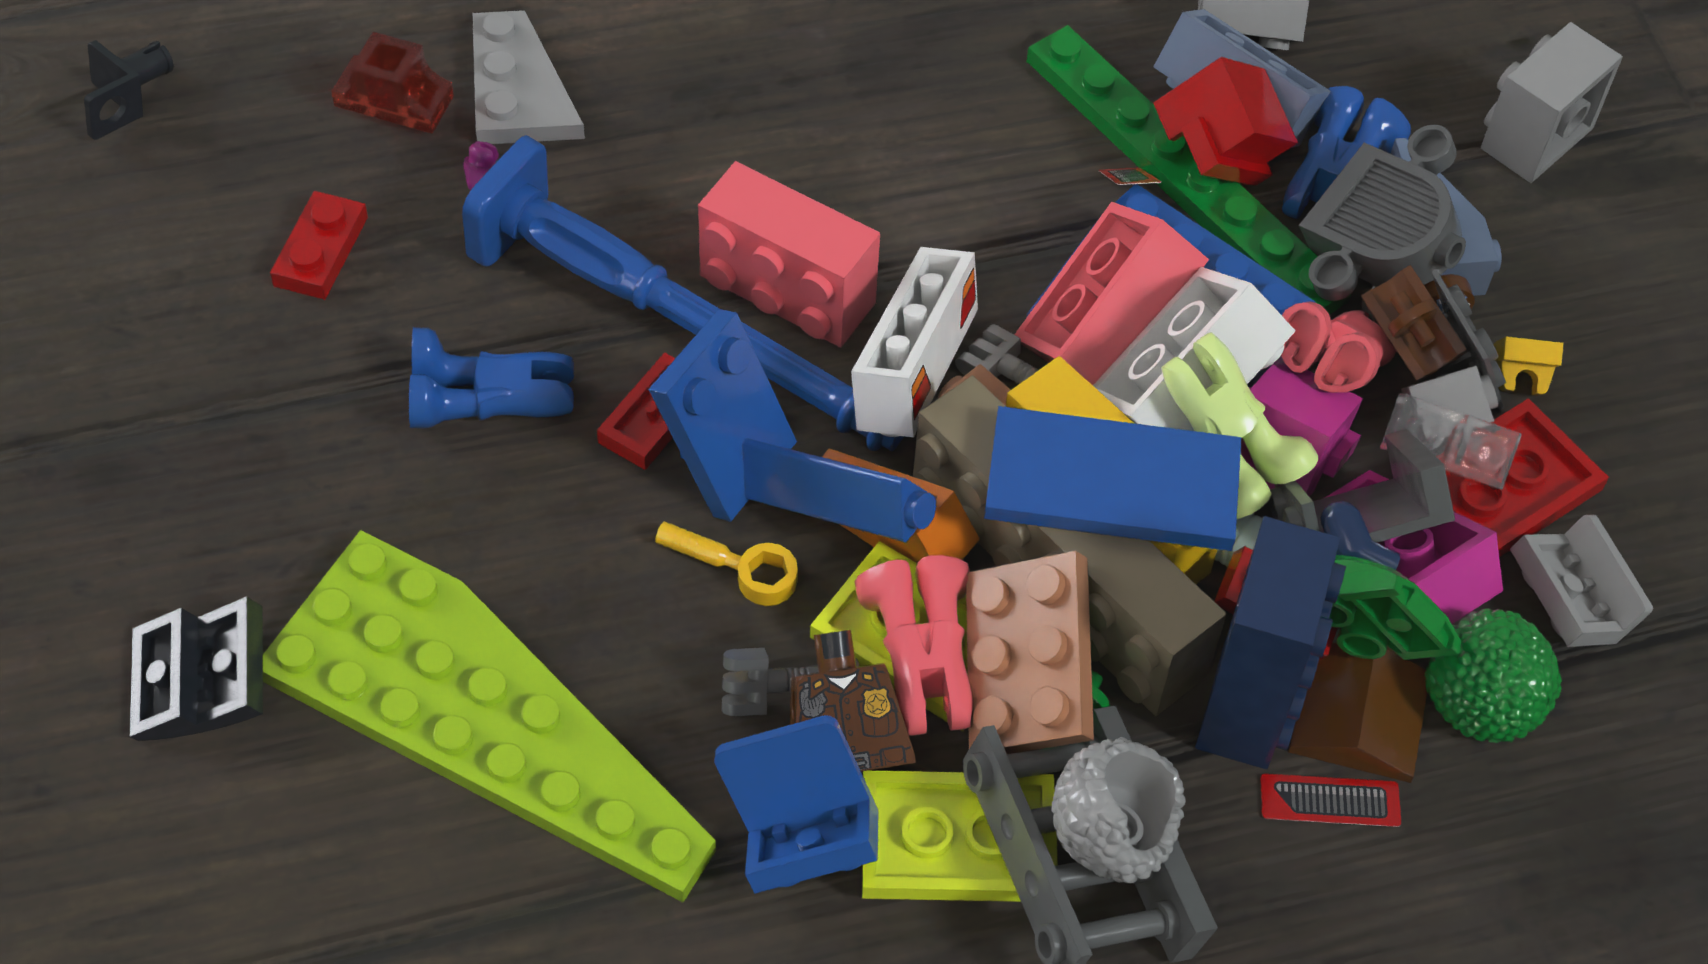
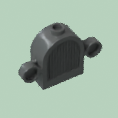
(1385, 217)

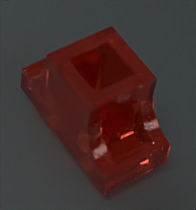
(393, 84)

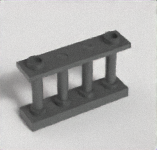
(1171, 896)

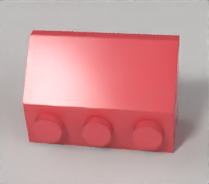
(1110, 290)

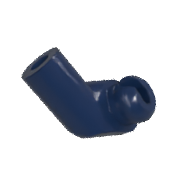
(1346, 522)

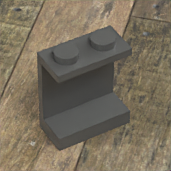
(1392, 508)

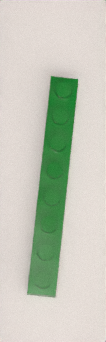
(1137, 131)

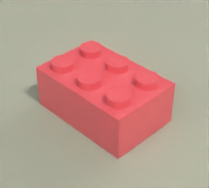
(788, 254)

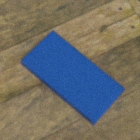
(1114, 478)

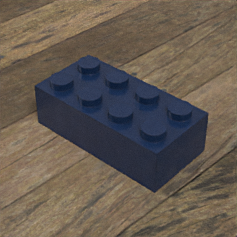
(1272, 643)

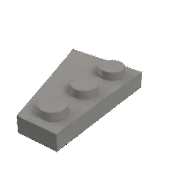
(518, 84)

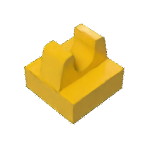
(1528, 356)

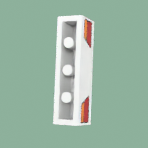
(914, 342)

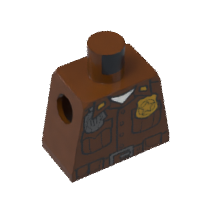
(858, 699)

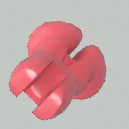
(1346, 347)
(926, 655)

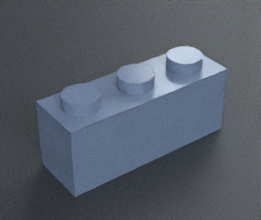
(1203, 38)

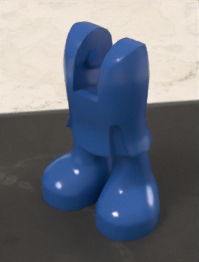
(1330, 153)
(503, 383)

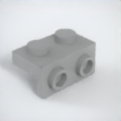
(1583, 583)

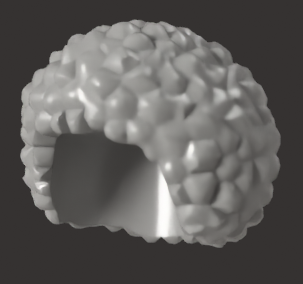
(1118, 809)

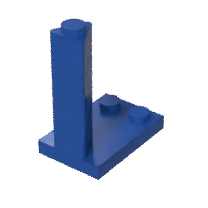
(742, 443)

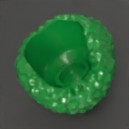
(1500, 679)

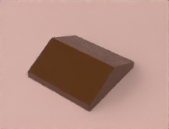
(1363, 714)

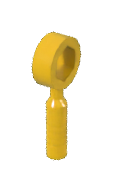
(719, 555)

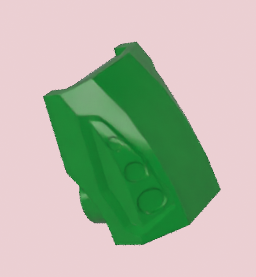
(1388, 611)

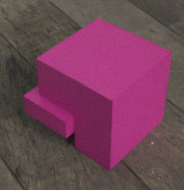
(1302, 409)

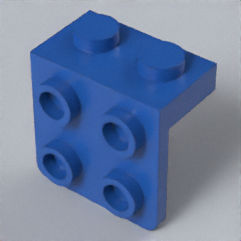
(800, 803)

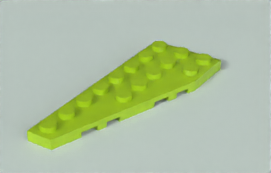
(456, 691)

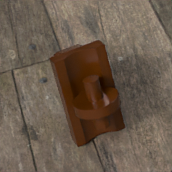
(1414, 324)

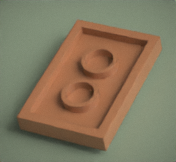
(1031, 652)

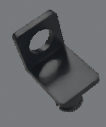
(121, 81)

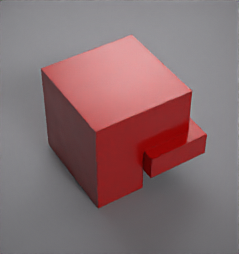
(1228, 121)

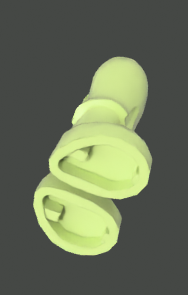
(1234, 411)

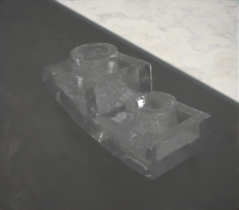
(1460, 441)

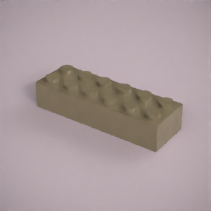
(1144, 612)

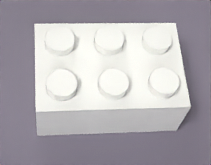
(1203, 305)

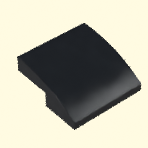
(197, 671)

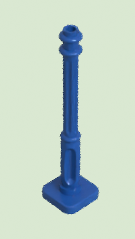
(514, 205)

